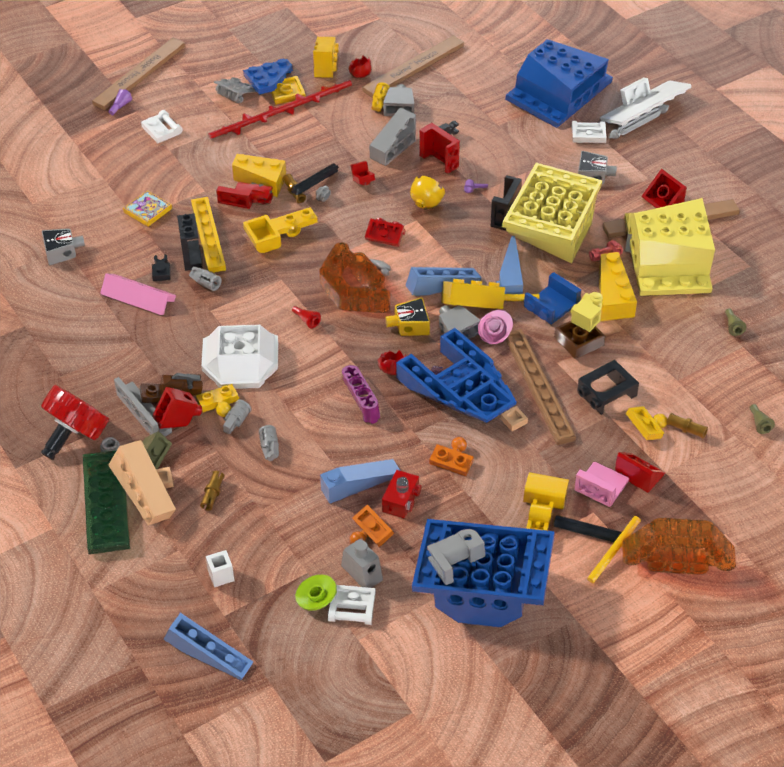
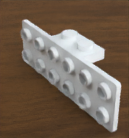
(639, 99)

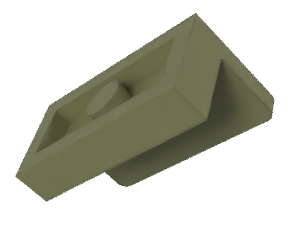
(156, 447)

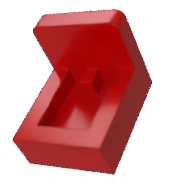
(361, 173)

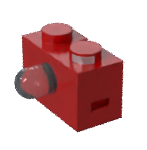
(401, 494)

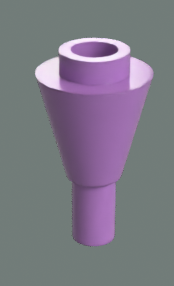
(122, 98)

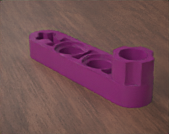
(370, 413)

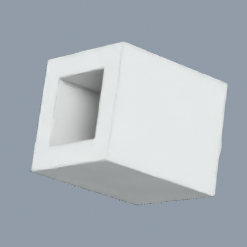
(220, 568)

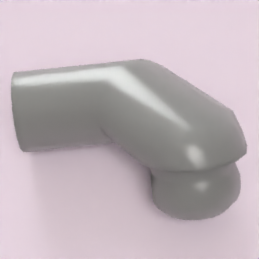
(384, 267)

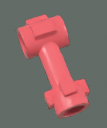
(612, 246)

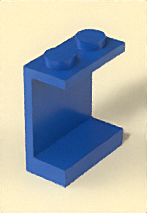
(553, 300)

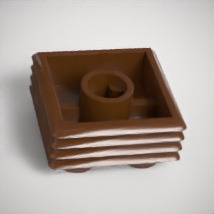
(578, 340)

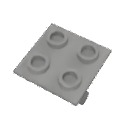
(233, 89)

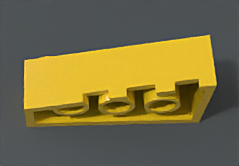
(615, 288)

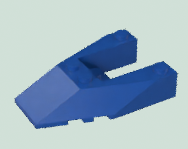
(467, 387)

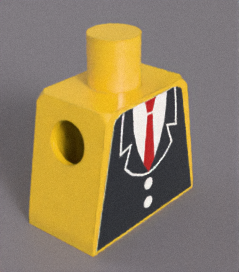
(410, 318)

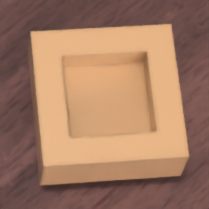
(514, 418)
(165, 476)

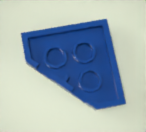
(267, 76)

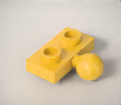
(219, 399)
(649, 427)

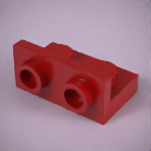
(385, 232)

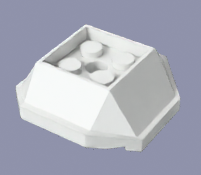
(240, 356)

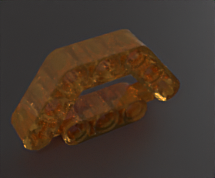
(370, 297)
(679, 547)

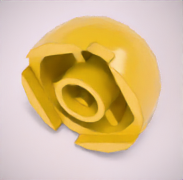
(426, 192)

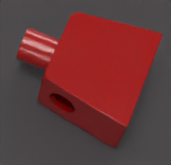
(176, 409)

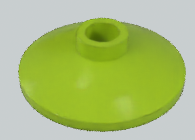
(316, 592)

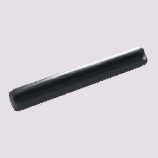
(315, 179)
(586, 528)

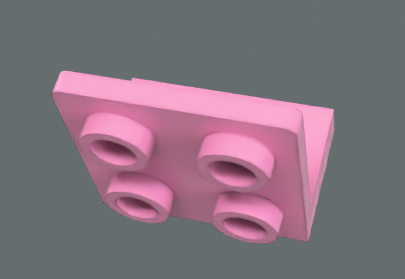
(600, 483)

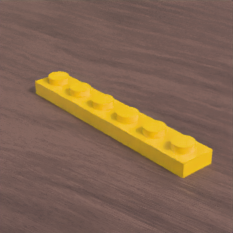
(208, 235)

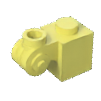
(588, 311)

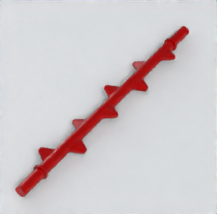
(289, 108)

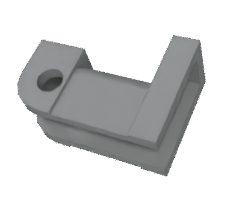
(455, 550)

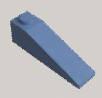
(510, 272)
(430, 279)
(355, 478)
(206, 647)

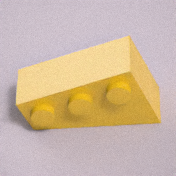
(325, 57)
(260, 171)
(473, 294)

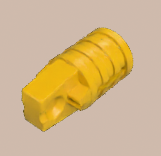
(378, 98)

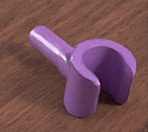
(470, 185)

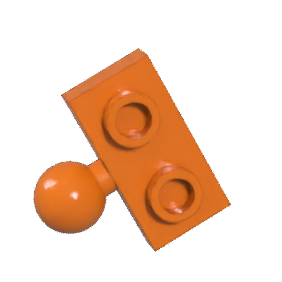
(453, 458)
(371, 526)

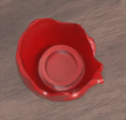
(360, 67)
(388, 361)

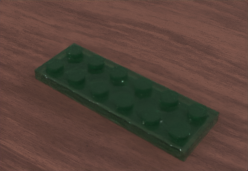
(104, 505)

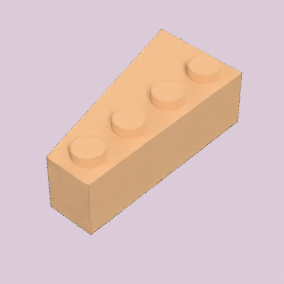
(141, 482)

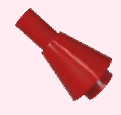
(309, 317)

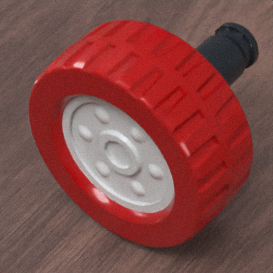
(73, 416)

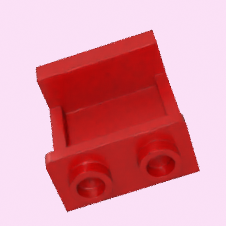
(439, 144)

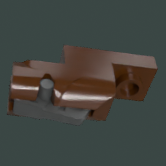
(185, 382)

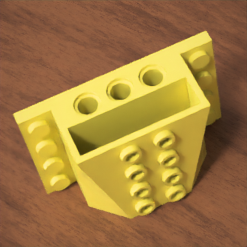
(553, 210)
(671, 249)

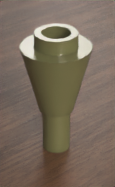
(735, 325)
(763, 423)

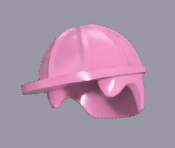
(495, 326)

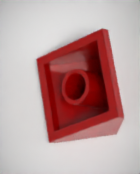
(665, 190)
(638, 471)

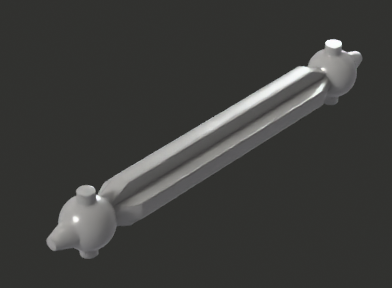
(635, 123)

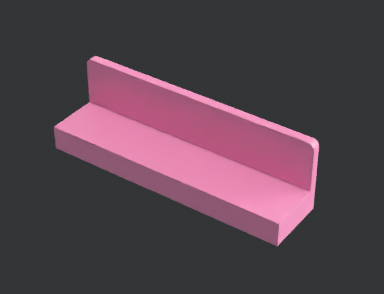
(136, 293)

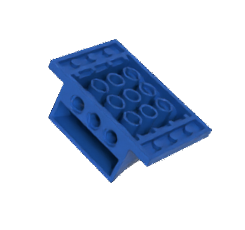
(558, 81)
(492, 587)

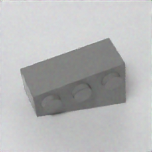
(394, 137)

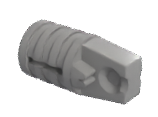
(202, 277)
(236, 416)
(269, 442)

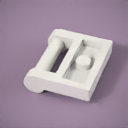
(157, 129)
(589, 132)
(353, 598)

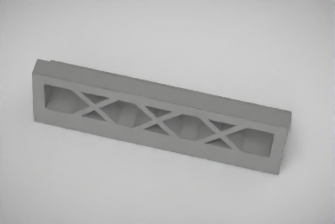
(143, 412)

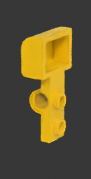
(266, 232)
(544, 494)

